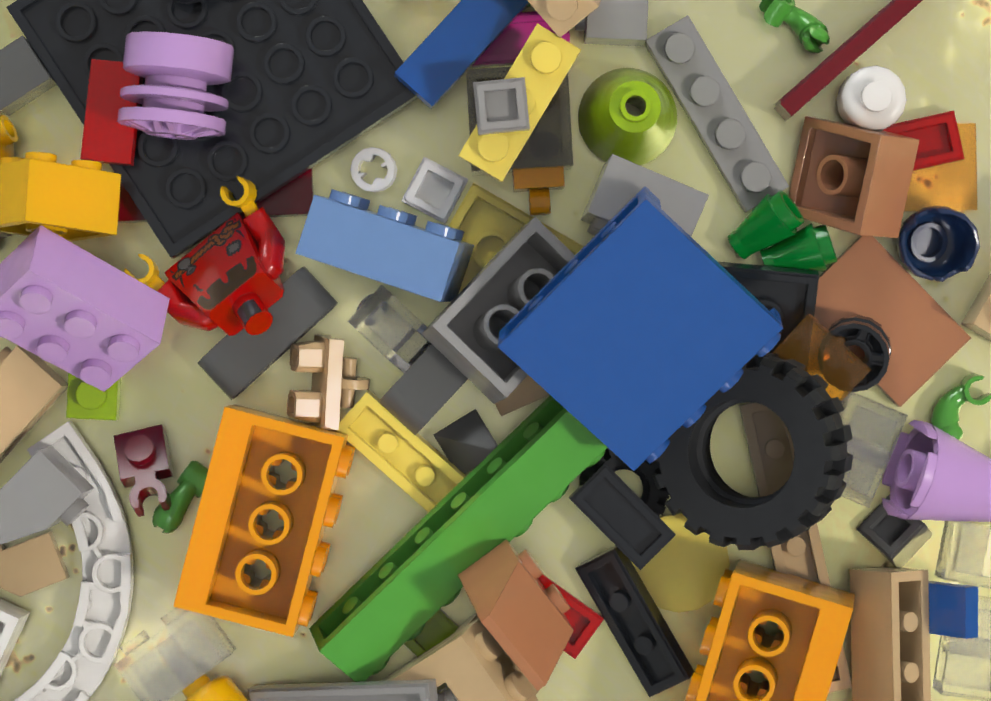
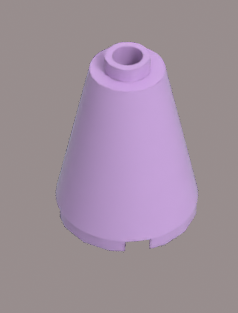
(937, 478)

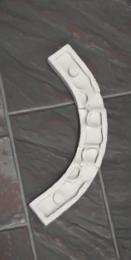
(105, 582)

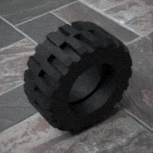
(816, 473)

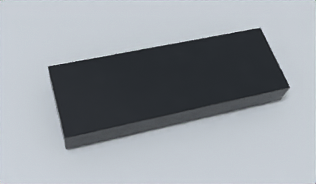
(635, 620)

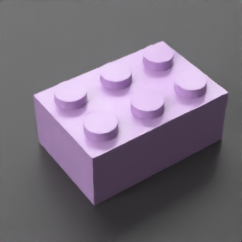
(77, 309)

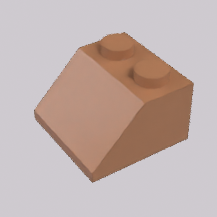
(853, 177)
(519, 610)

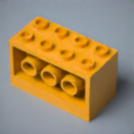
(231, 528)
(795, 662)

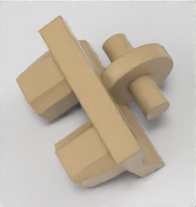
(332, 381)

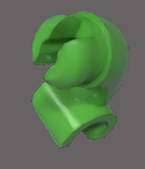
(808, 29)
(946, 412)
(191, 485)

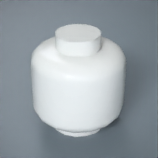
(871, 98)

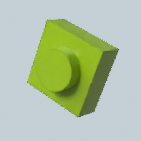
(91, 403)

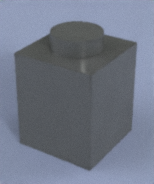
(21, 76)

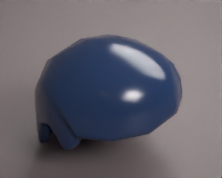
(938, 243)

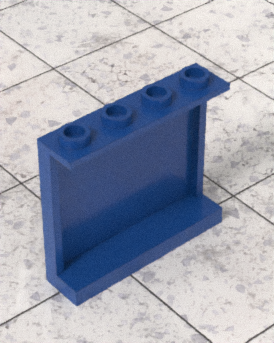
(639, 332)

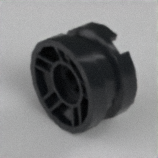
(872, 339)

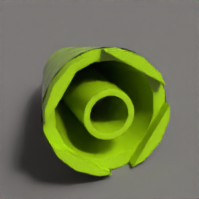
(612, 130)

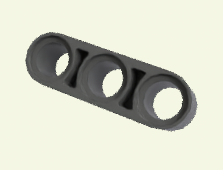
(243, 357)
(423, 390)

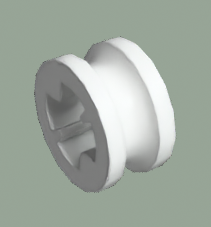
(368, 155)

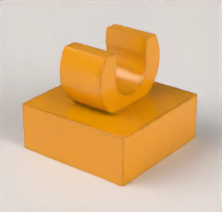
(538, 184)

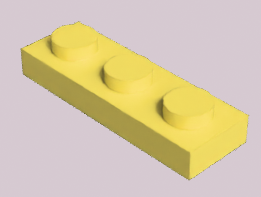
(544, 65)
(399, 453)

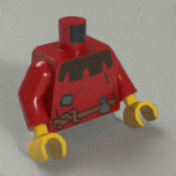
(228, 275)

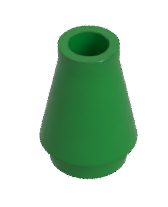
(767, 224)
(806, 250)

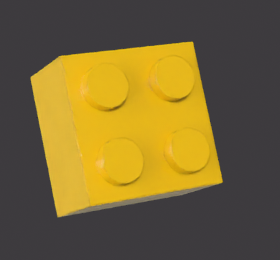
(67, 199)

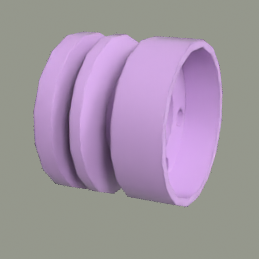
(175, 84)

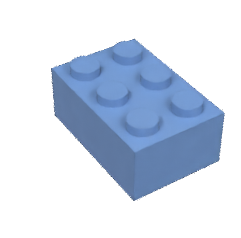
(385, 245)

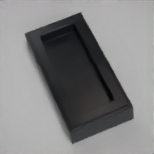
(622, 515)

